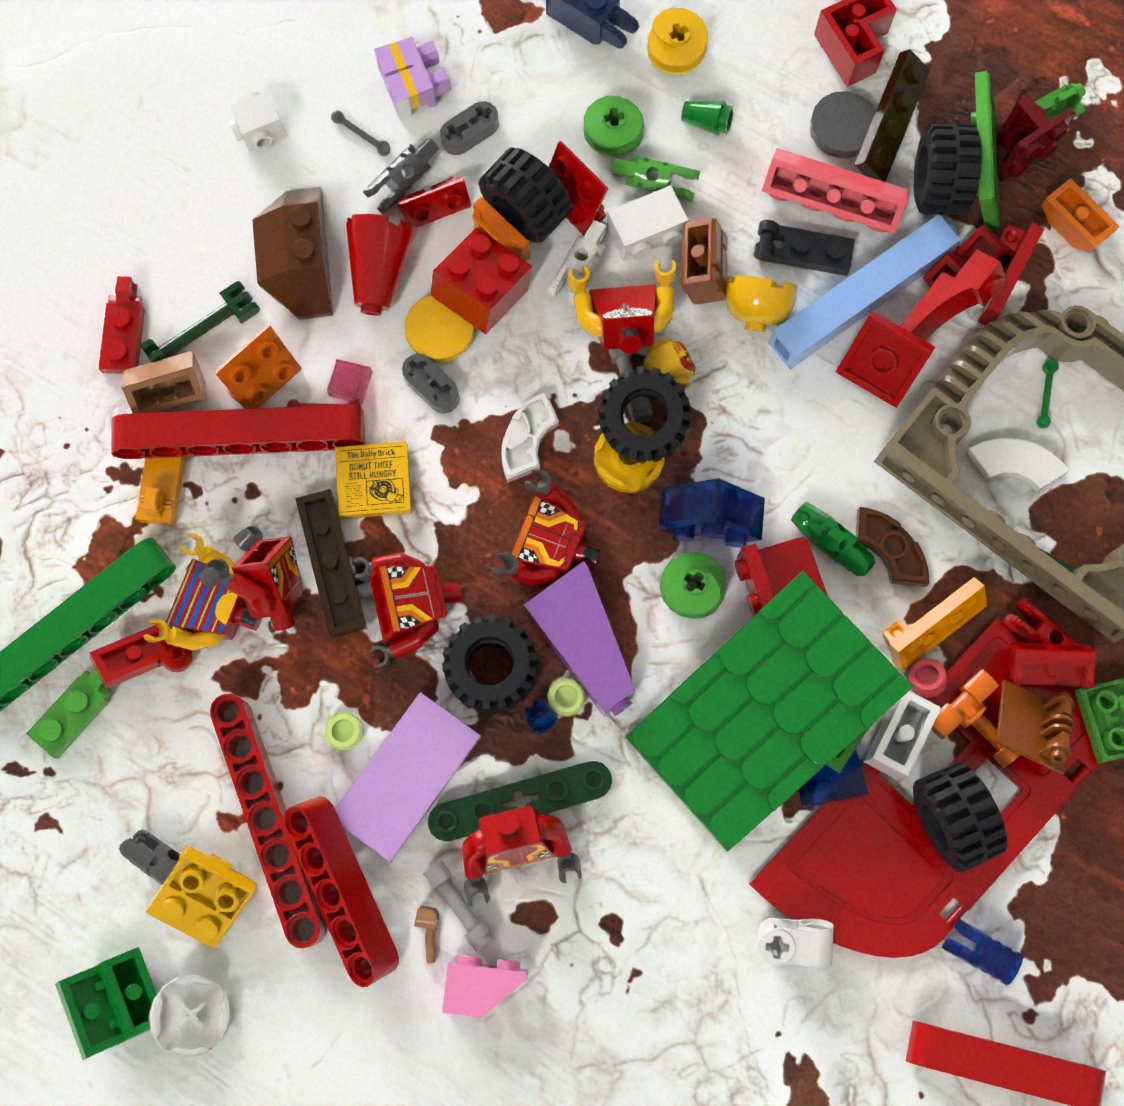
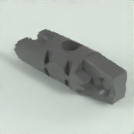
(413, 162)
(150, 855)

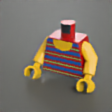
(203, 613)

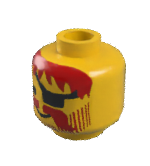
(671, 358)

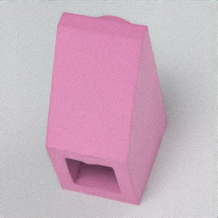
(478, 988)

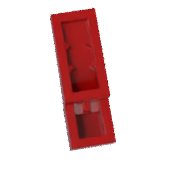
(948, 296)

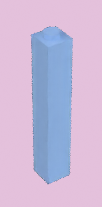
(863, 291)

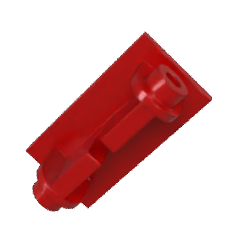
(435, 204)

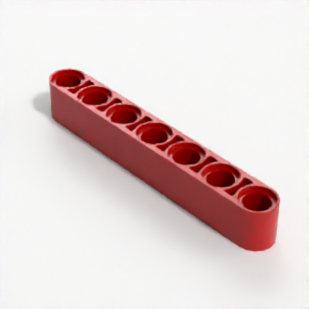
(236, 431)
(253, 806)

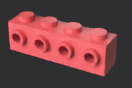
(835, 191)

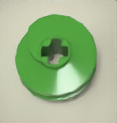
(613, 125)
(687, 568)

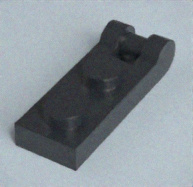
(804, 248)

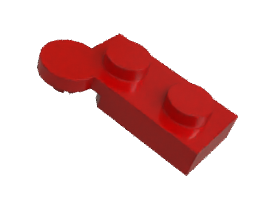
(136, 656)

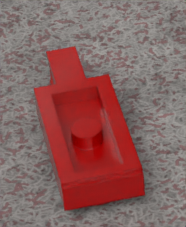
(122, 328)

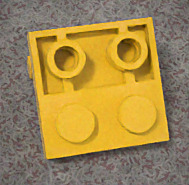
(202, 896)

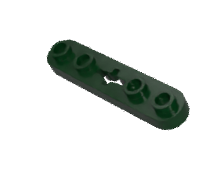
(556, 789)

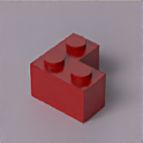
(851, 34)

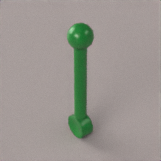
(1049, 369)

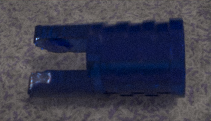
(988, 954)

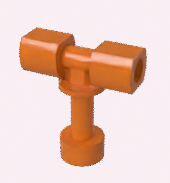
(969, 711)

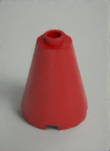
(377, 259)

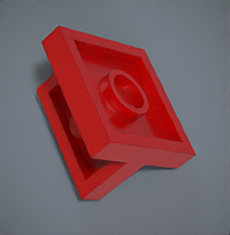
(884, 359)

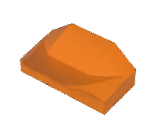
(1078, 217)
(498, 228)

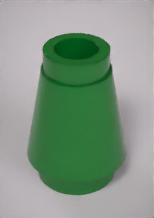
(708, 115)

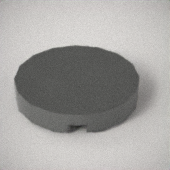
(841, 123)

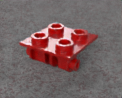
(583, 187)

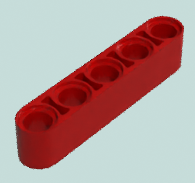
(341, 891)
(1005, 1066)

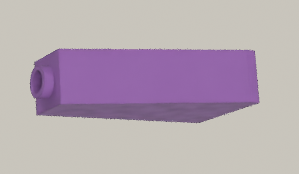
(580, 634)

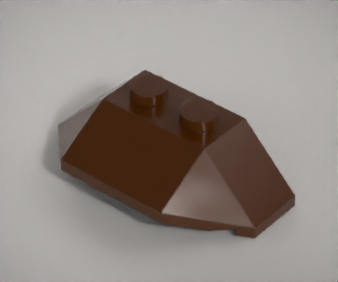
(294, 253)

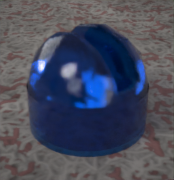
(540, 716)

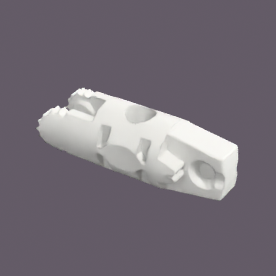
(584, 251)

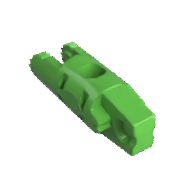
(640, 167)

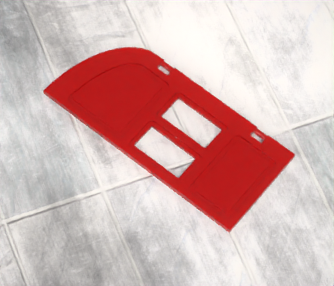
(869, 858)

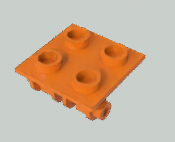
(258, 369)

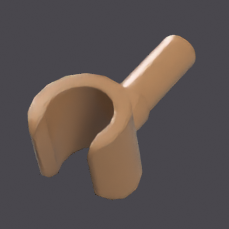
(428, 919)

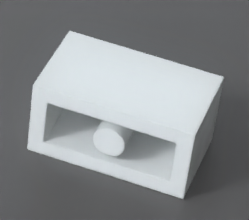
(646, 223)
(902, 735)

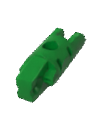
(833, 539)

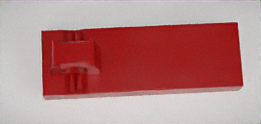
(1020, 246)

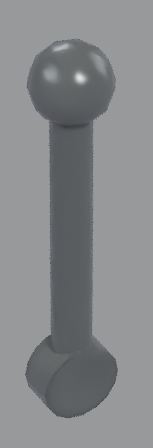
(383, 147)

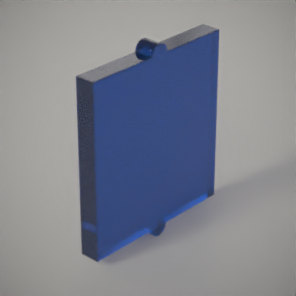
(832, 786)

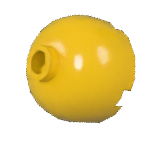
(759, 301)

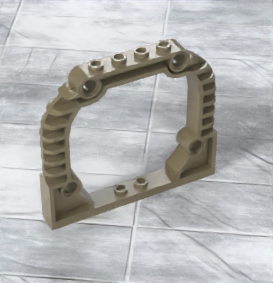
(926, 459)

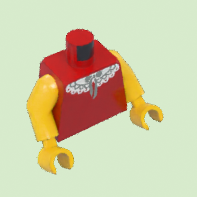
(624, 315)

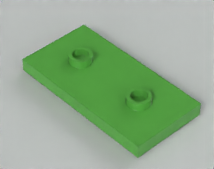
(985, 121)

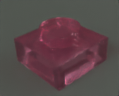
(349, 381)

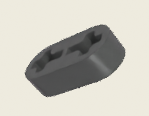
(469, 128)
(436, 378)

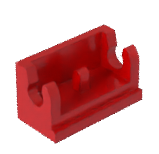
(1052, 664)

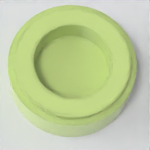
(566, 697)
(344, 731)

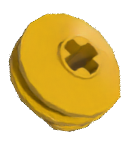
(677, 41)

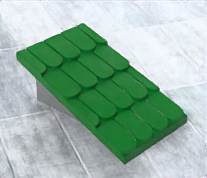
(767, 711)

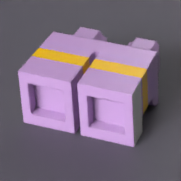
(406, 77)

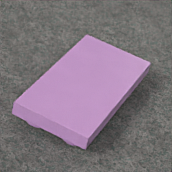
(405, 776)

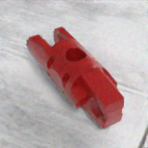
(1044, 629)

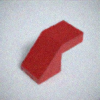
(982, 240)

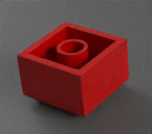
(480, 280)

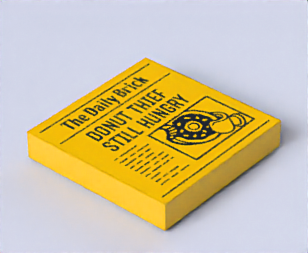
(373, 480)

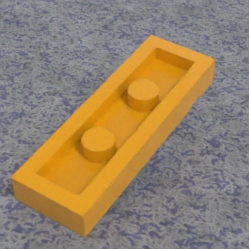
(160, 490)
(913, 642)

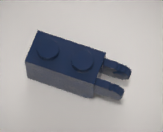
(594, 19)

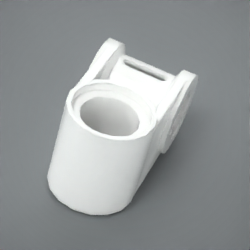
(801, 942)

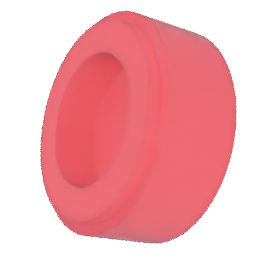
(927, 678)

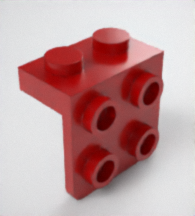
(773, 568)

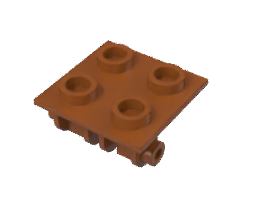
(1035, 725)

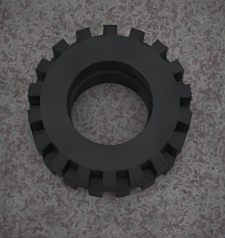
(947, 169)
(526, 194)
(639, 384)
(486, 633)
(960, 817)

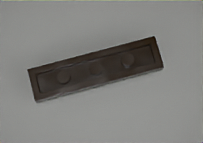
(892, 116)
(331, 563)

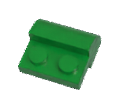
(108, 1002)

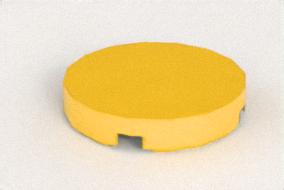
(437, 331)
(622, 473)

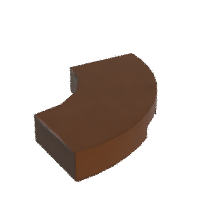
(894, 546)

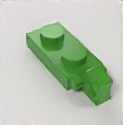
(70, 714)

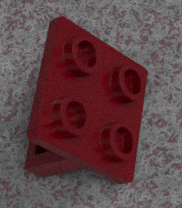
(1030, 135)

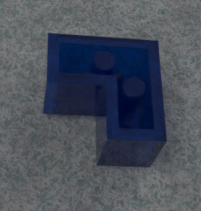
(712, 511)

